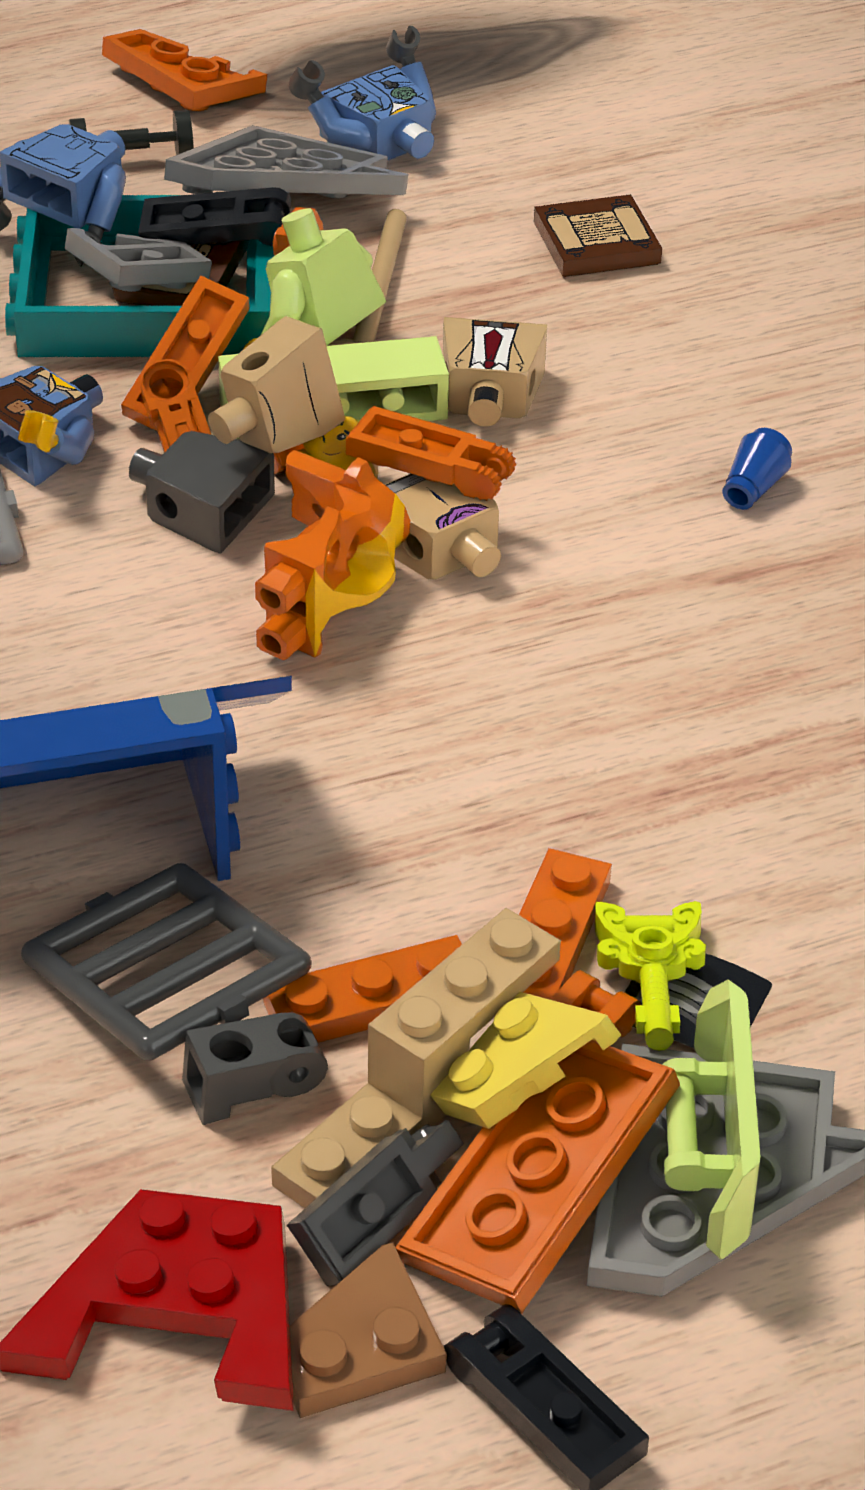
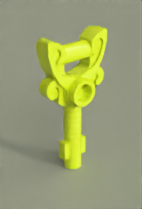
(651, 953)

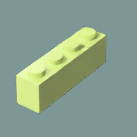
(388, 374)

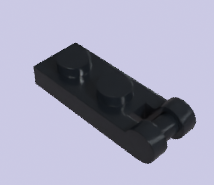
(216, 216)
(548, 1399)

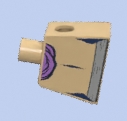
(446, 529)

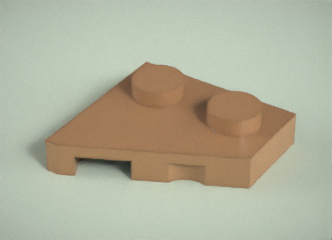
(363, 1338)

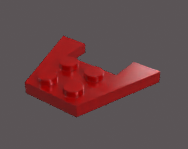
(177, 1269)

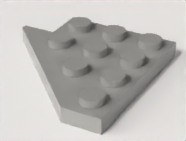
(277, 159)
(657, 1236)

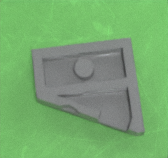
(139, 260)

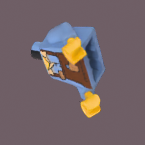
(45, 421)

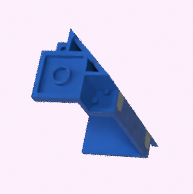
(144, 734)

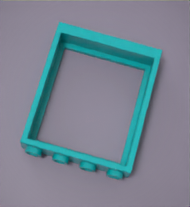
(104, 329)

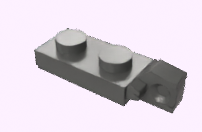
(373, 1200)

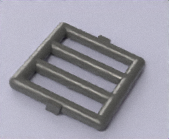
(119, 1011)

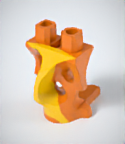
(336, 560)

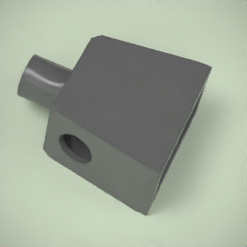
(205, 487)

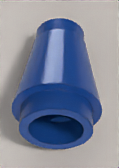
(757, 466)

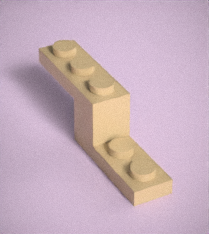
(415, 1047)

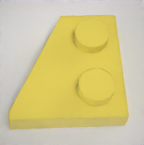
(518, 1057)

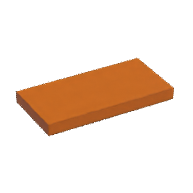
(537, 1176)

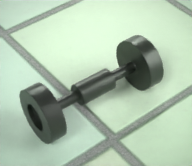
(141, 138)

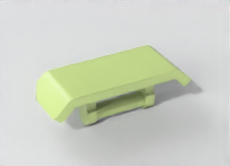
(726, 1045)

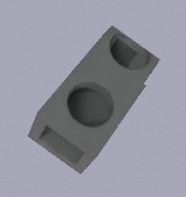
(250, 1063)

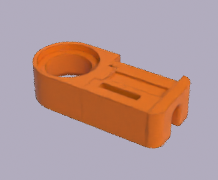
(174, 414)

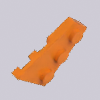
(169, 69)

